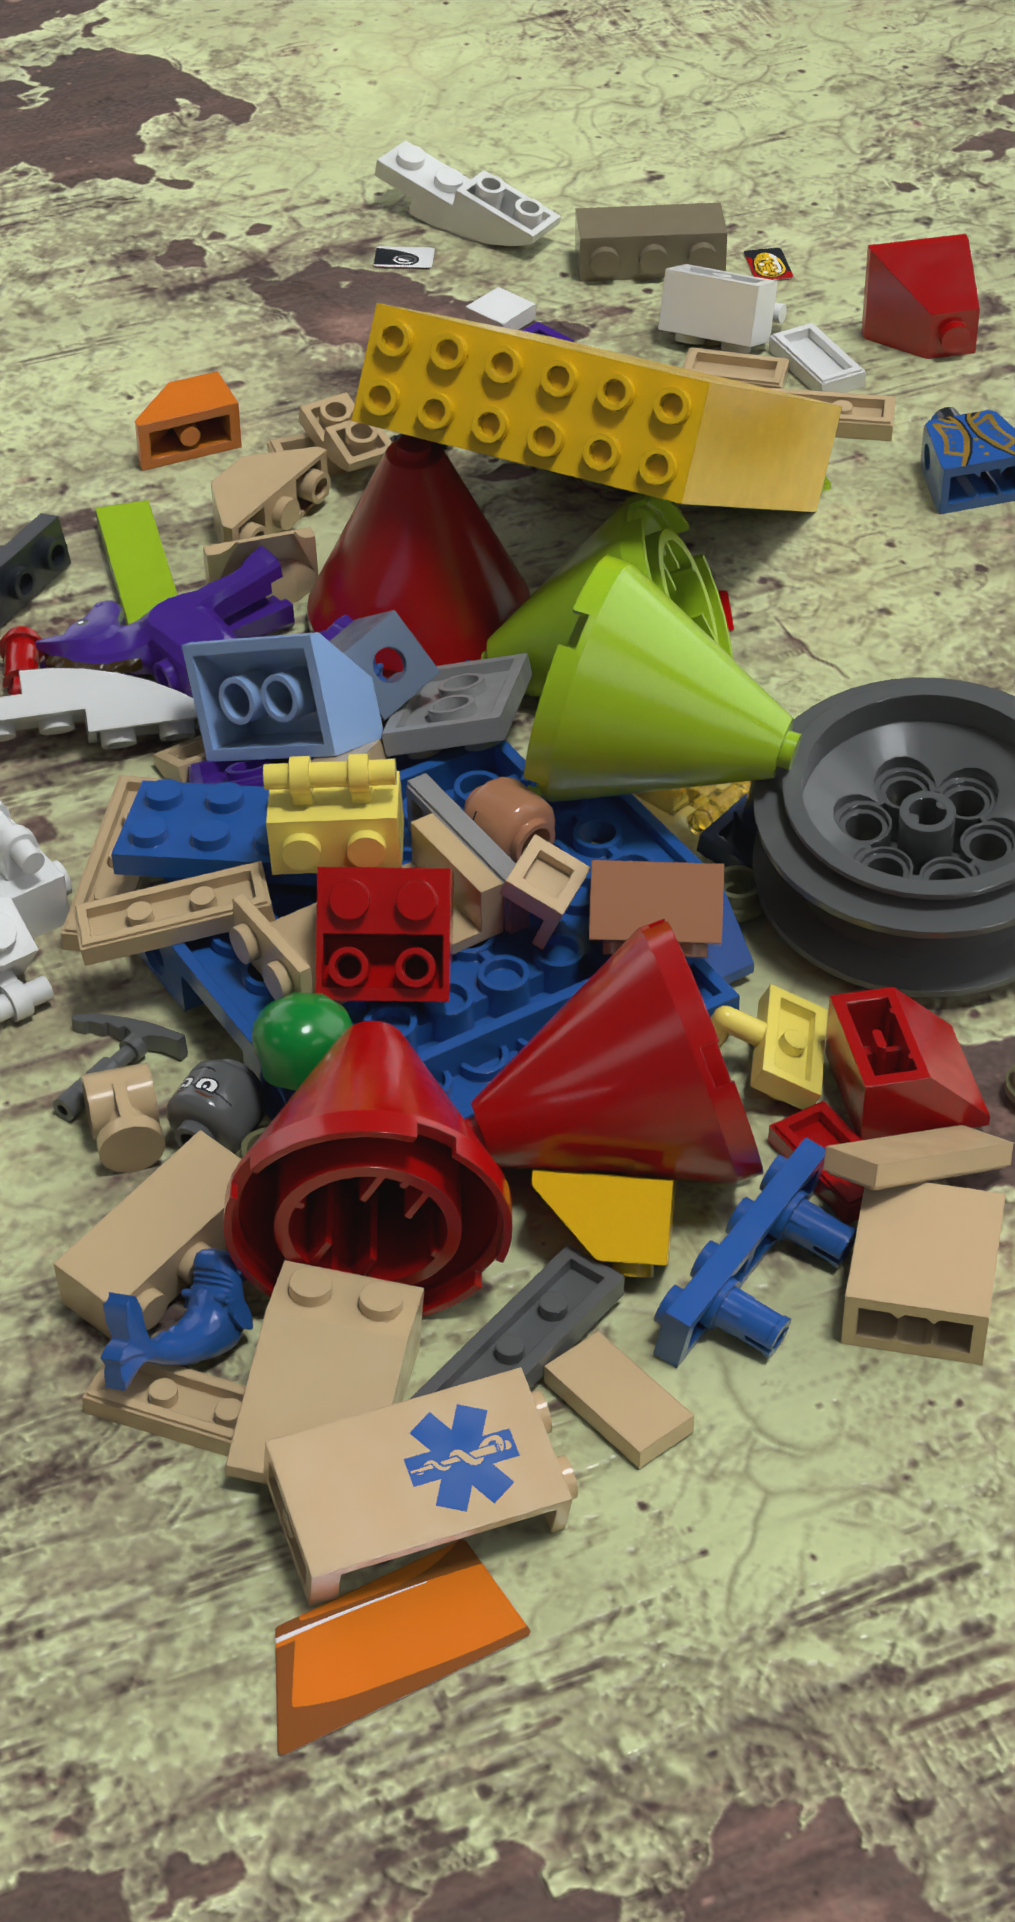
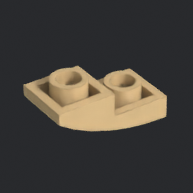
(347, 442)

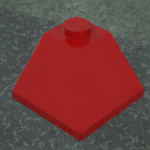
(922, 297)

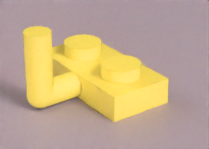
(786, 1044)

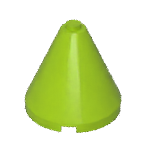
(638, 532)
(648, 701)

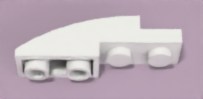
(473, 208)
(110, 703)

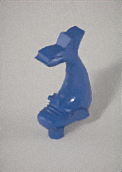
(209, 1326)

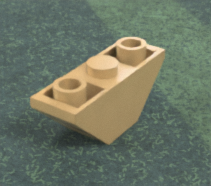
(268, 492)

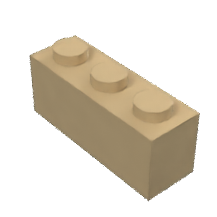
(151, 1236)

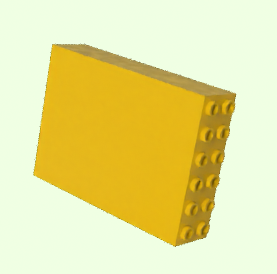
(594, 413)

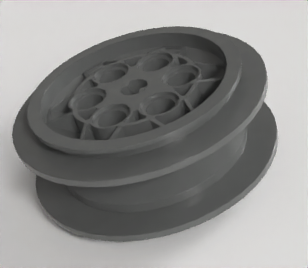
(896, 837)

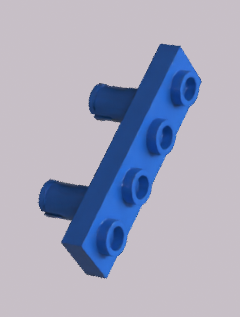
(753, 1229)

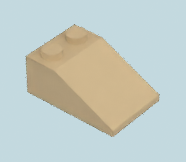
(324, 1354)

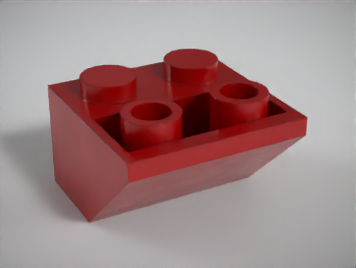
(384, 933)
(899, 1066)

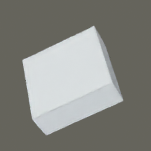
(501, 309)

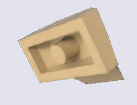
(292, 548)

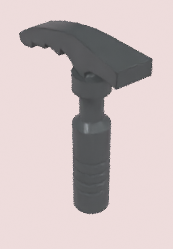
(139, 1038)

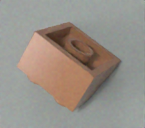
(643, 892)

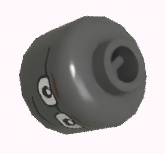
(218, 1099)

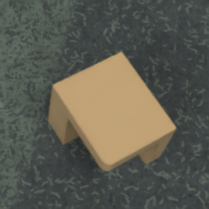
(545, 884)

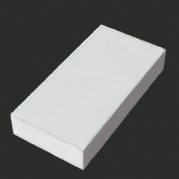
(817, 360)

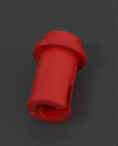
(19, 653)

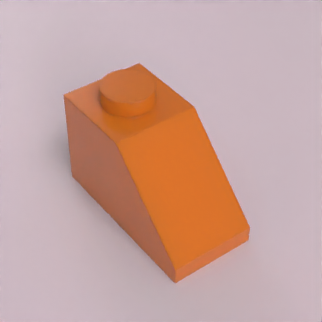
(188, 422)

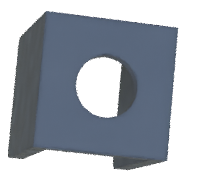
(386, 630)

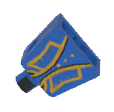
(968, 459)

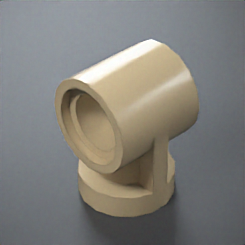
(124, 1117)

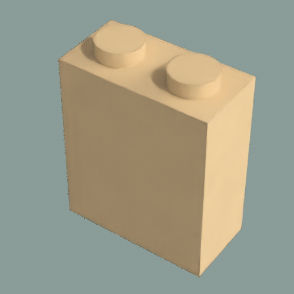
(924, 1271)

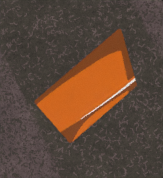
(387, 1642)

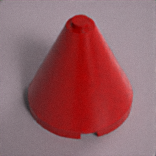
(426, 554)
(623, 1080)
(370, 1178)

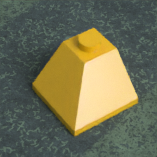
(614, 1216)

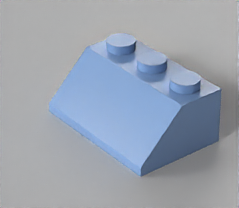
(280, 698)

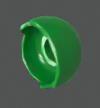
(295, 1036)

